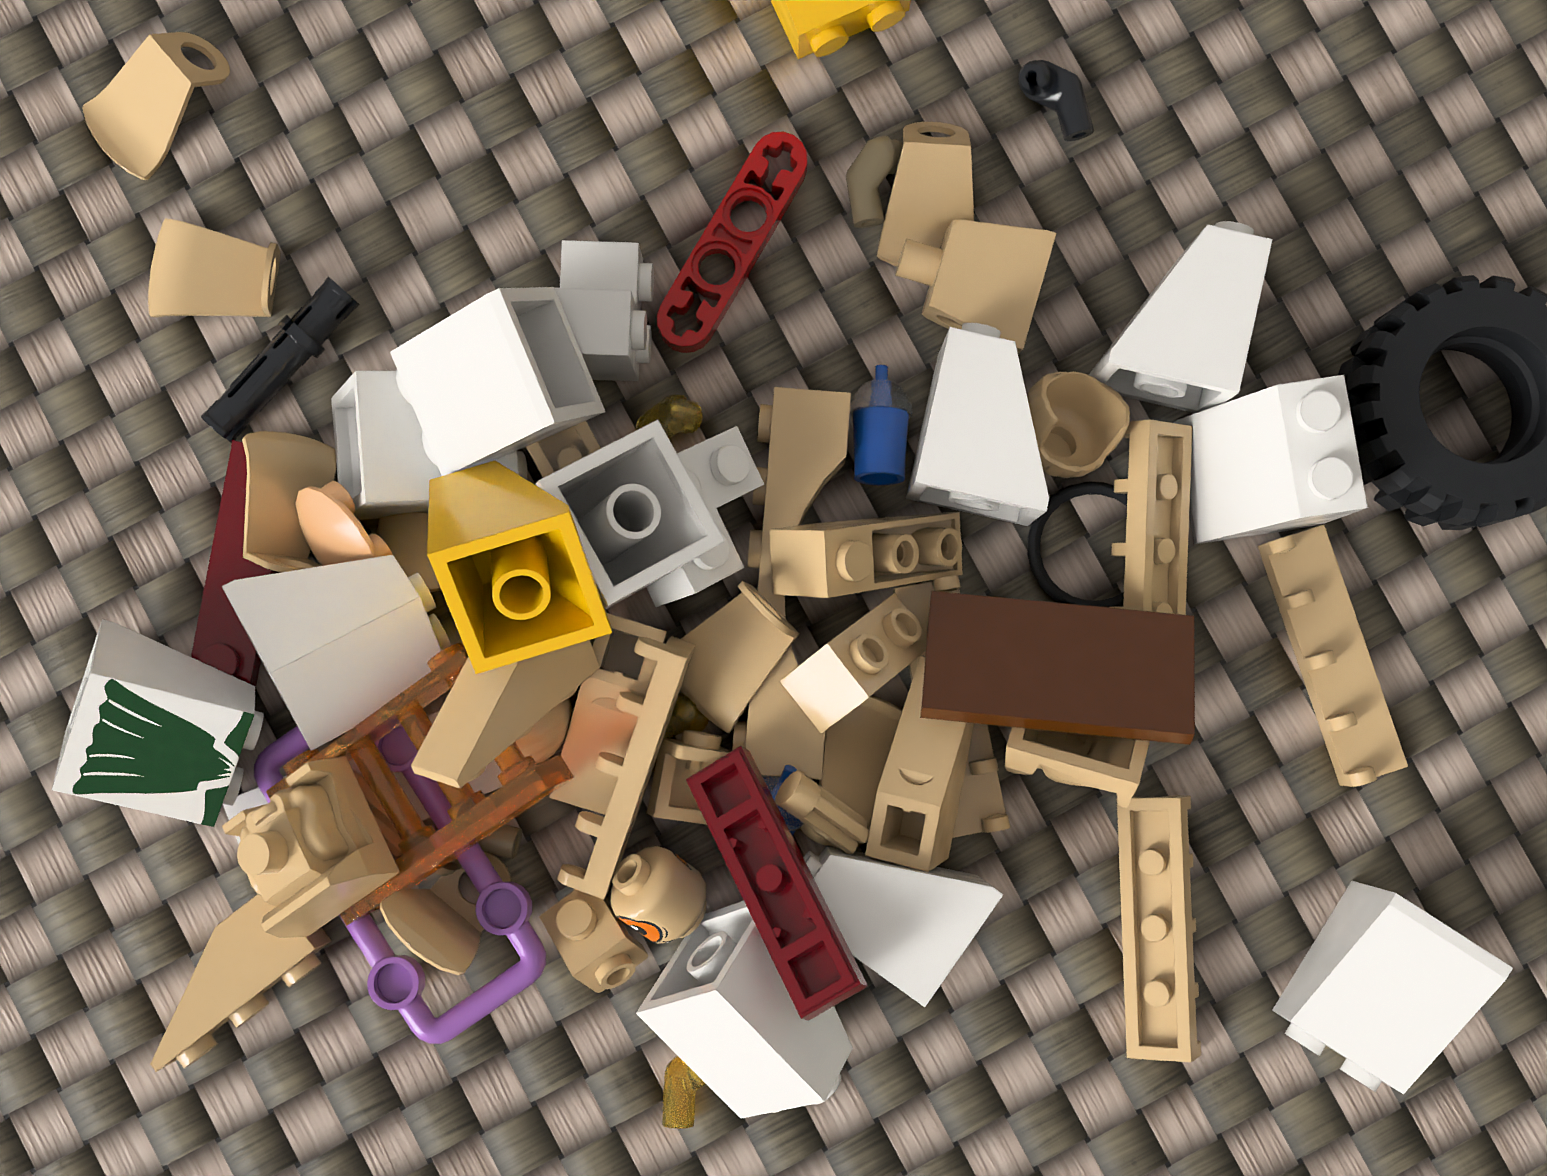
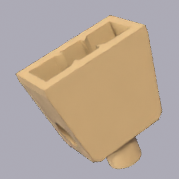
(981, 275)

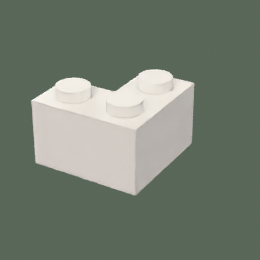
(603, 302)
(720, 473)

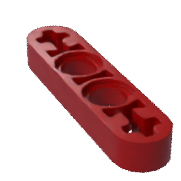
(725, 238)

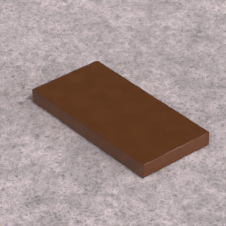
(1060, 667)

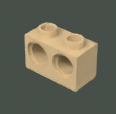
(856, 663)

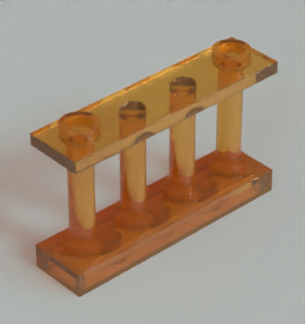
(471, 812)

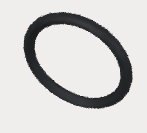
(1035, 534)

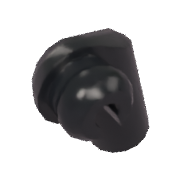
(1060, 92)

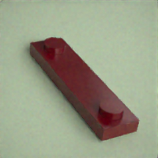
(219, 633)
(776, 884)

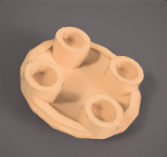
(332, 528)

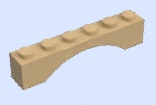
(805, 452)

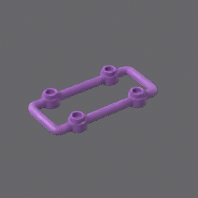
(501, 909)

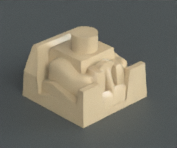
(1079, 759)
(312, 848)

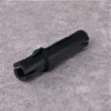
(280, 360)

